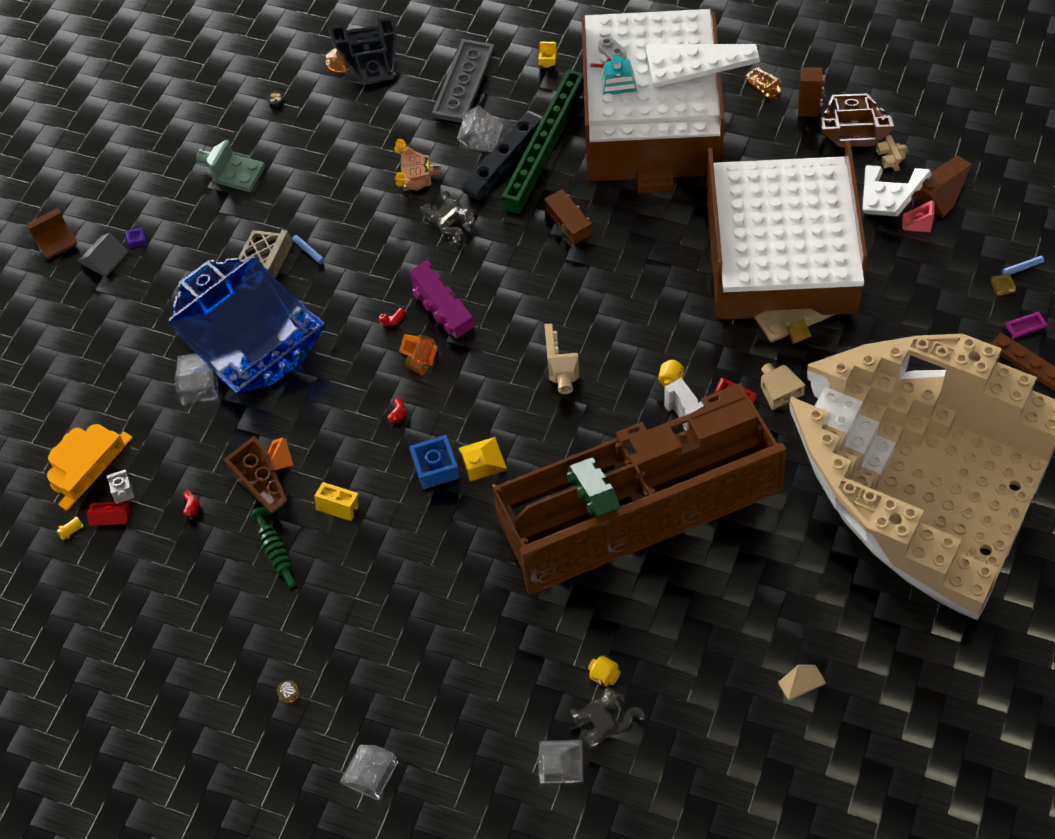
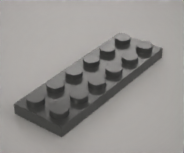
(463, 80)

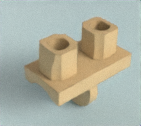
(894, 152)

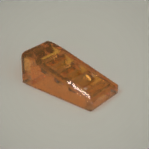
(773, 84)

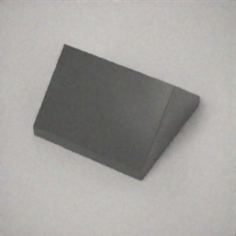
(104, 255)

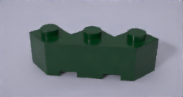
(593, 488)

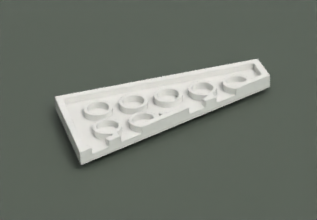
(688, 61)

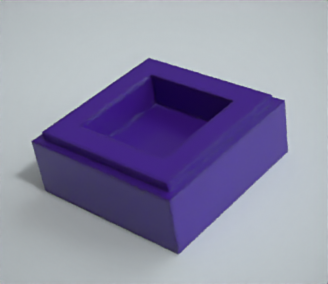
(136, 237)

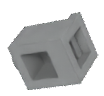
(120, 486)

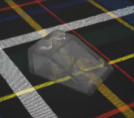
(195, 380)

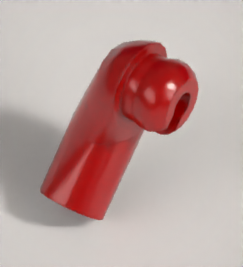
(399, 411)
(192, 503)

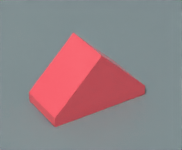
(919, 218)

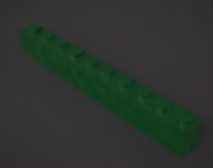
(543, 142)

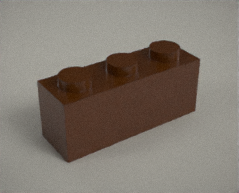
(810, 92)
(568, 216)

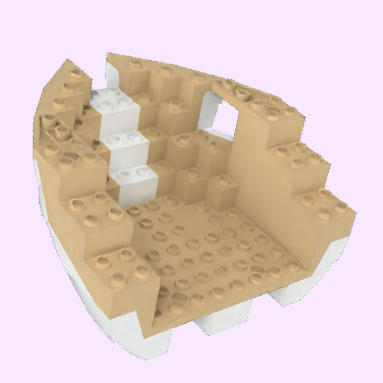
(929, 457)

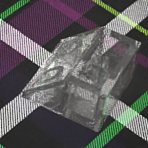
(480, 130)

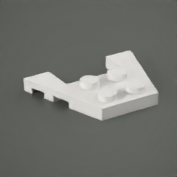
(889, 197)

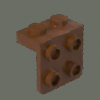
(51, 234)

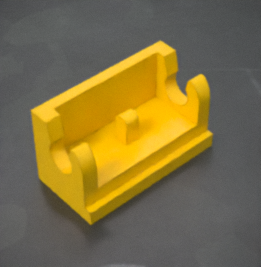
(336, 501)

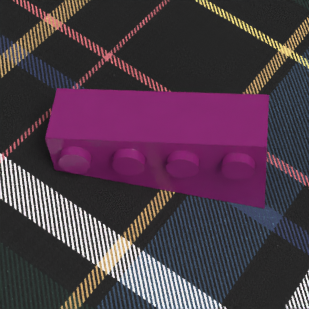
(440, 300)

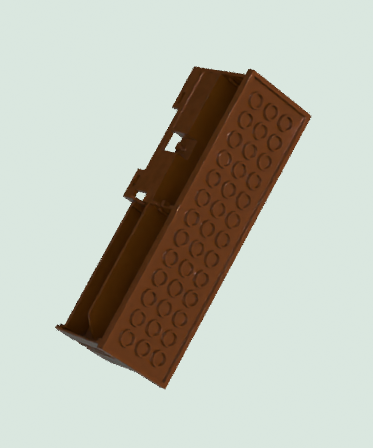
(724, 446)

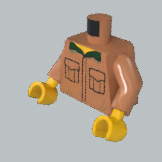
(415, 168)

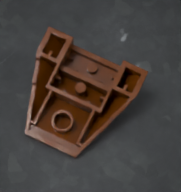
(855, 120)

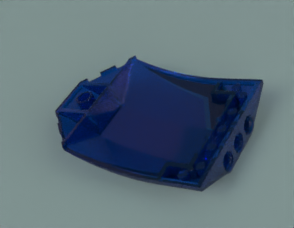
(243, 323)

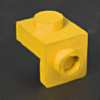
(547, 54)

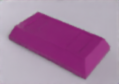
(1026, 325)

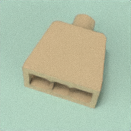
(780, 385)

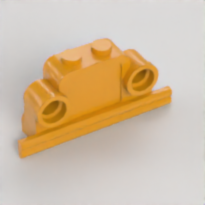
(82, 459)

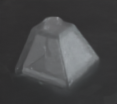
(560, 761)

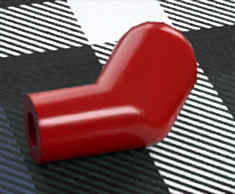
(392, 320)

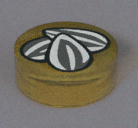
(287, 691)

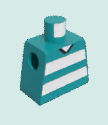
(618, 76)

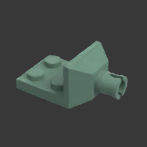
(230, 168)

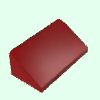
(108, 513)

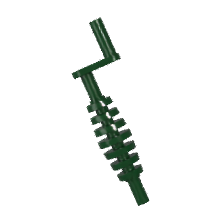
(273, 545)

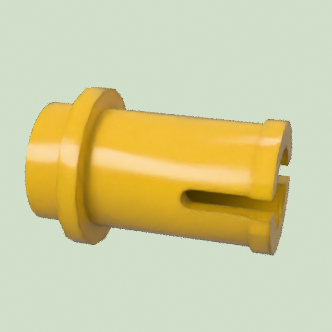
(69, 528)

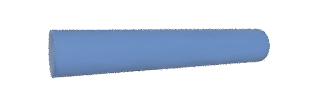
(308, 249)
(1024, 265)

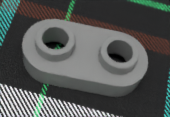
(611, 48)

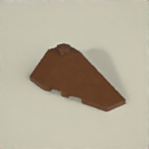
(944, 185)
(255, 471)

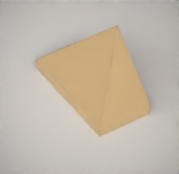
(800, 681)

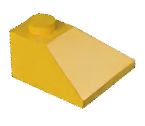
(482, 459)

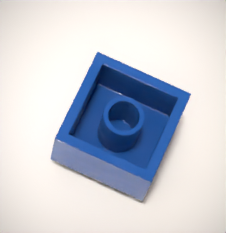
(434, 462)

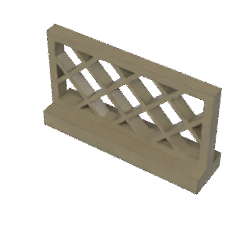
(278, 250)

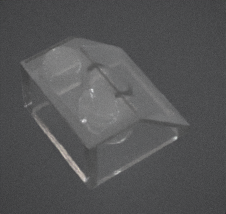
(369, 770)

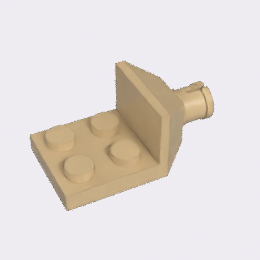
(562, 367)

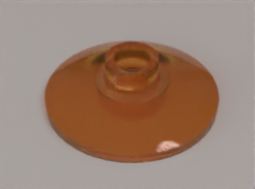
(336, 62)

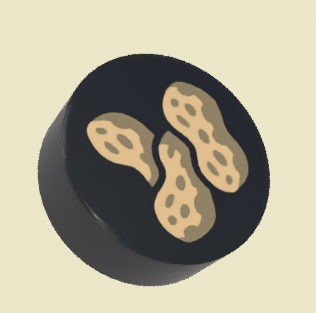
(275, 99)

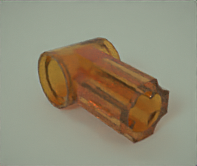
(418, 359)

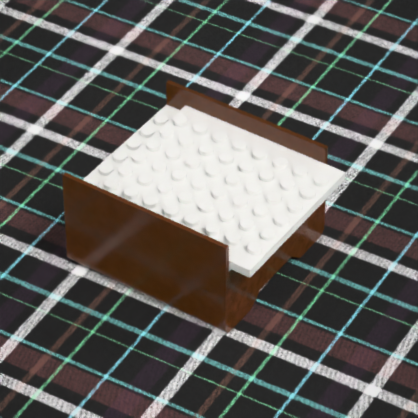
(657, 129)
(785, 236)

